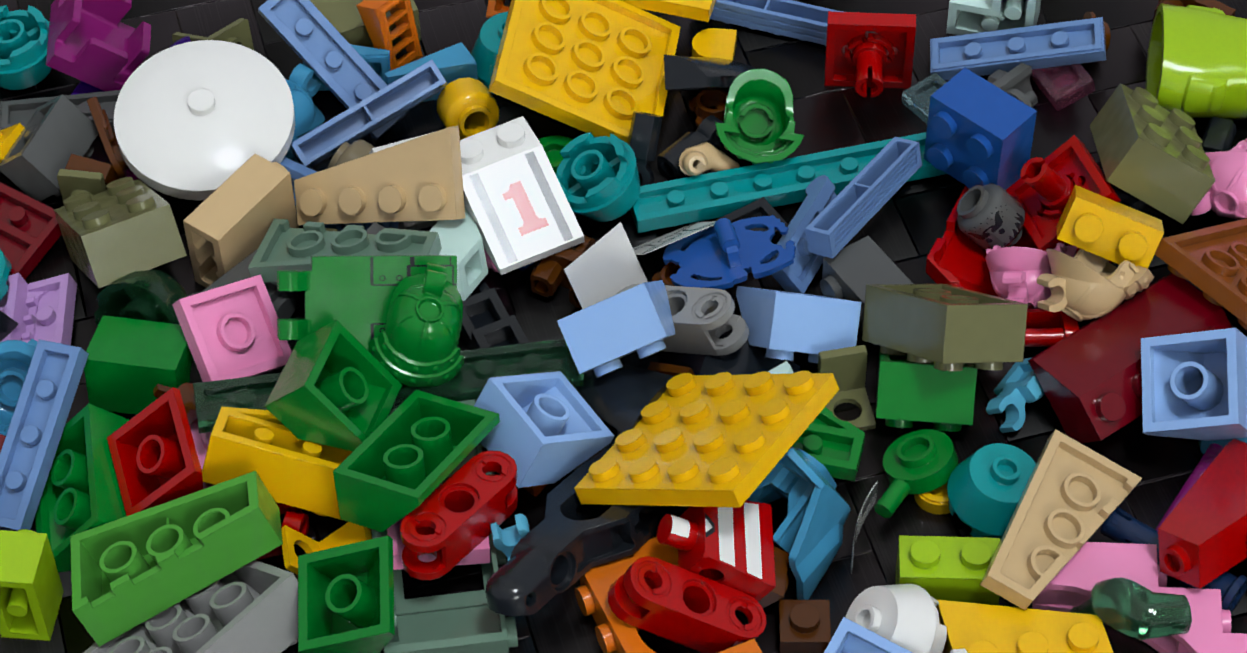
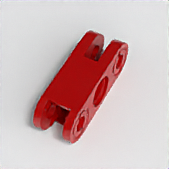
(459, 514)
(684, 606)

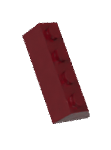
(1097, 372)

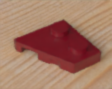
(26, 230)

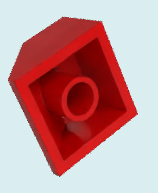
(156, 455)

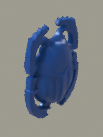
(729, 252)

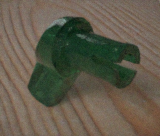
(1137, 610)

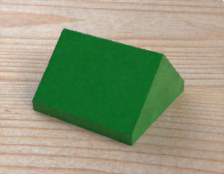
(131, 359)

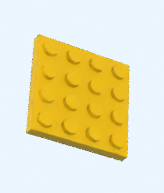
(584, 62)
(707, 440)

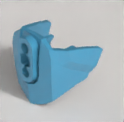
(814, 516)

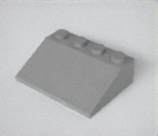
(237, 614)

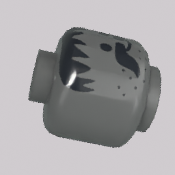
(990, 216)

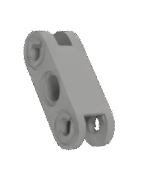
(700, 320)

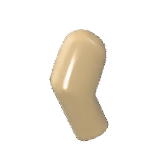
(703, 158)

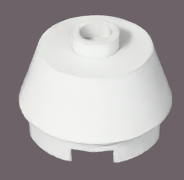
(901, 615)

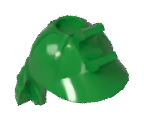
(759, 118)
(422, 330)

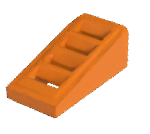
(377, 25)

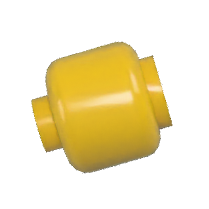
(467, 105)

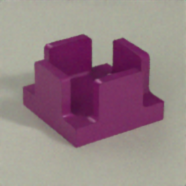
(93, 43)

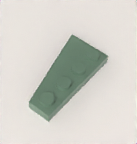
(292, 247)

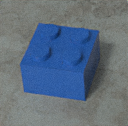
(978, 132)

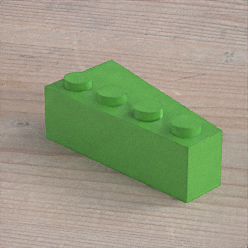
(168, 553)

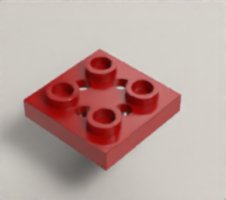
(866, 58)
(1048, 185)

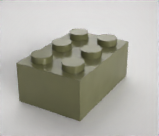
(1152, 152)
(119, 231)
(944, 325)

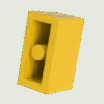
(1109, 228)

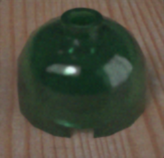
(141, 296)

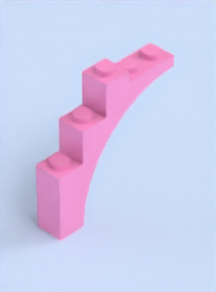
(1138, 562)

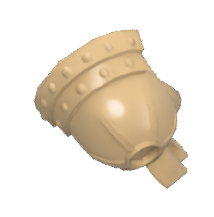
(1089, 284)

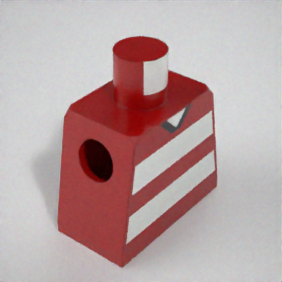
(725, 545)

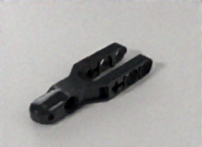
(569, 545)

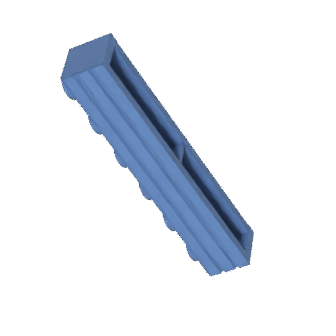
(776, 17)
(368, 114)
(863, 197)

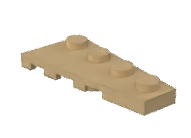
(392, 185)
(1056, 515)

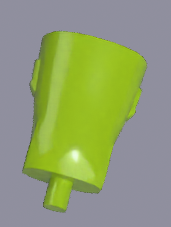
(1198, 61)

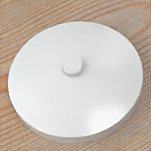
(201, 115)

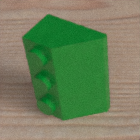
(407, 458)
(81, 482)

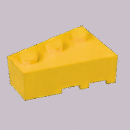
(290, 468)
(1015, 630)

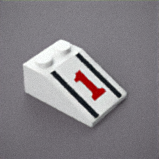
(515, 196)

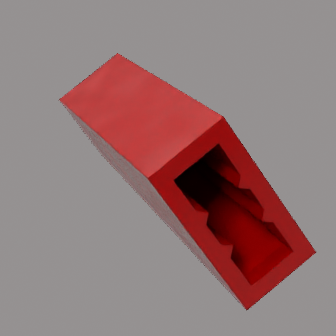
(1209, 524)

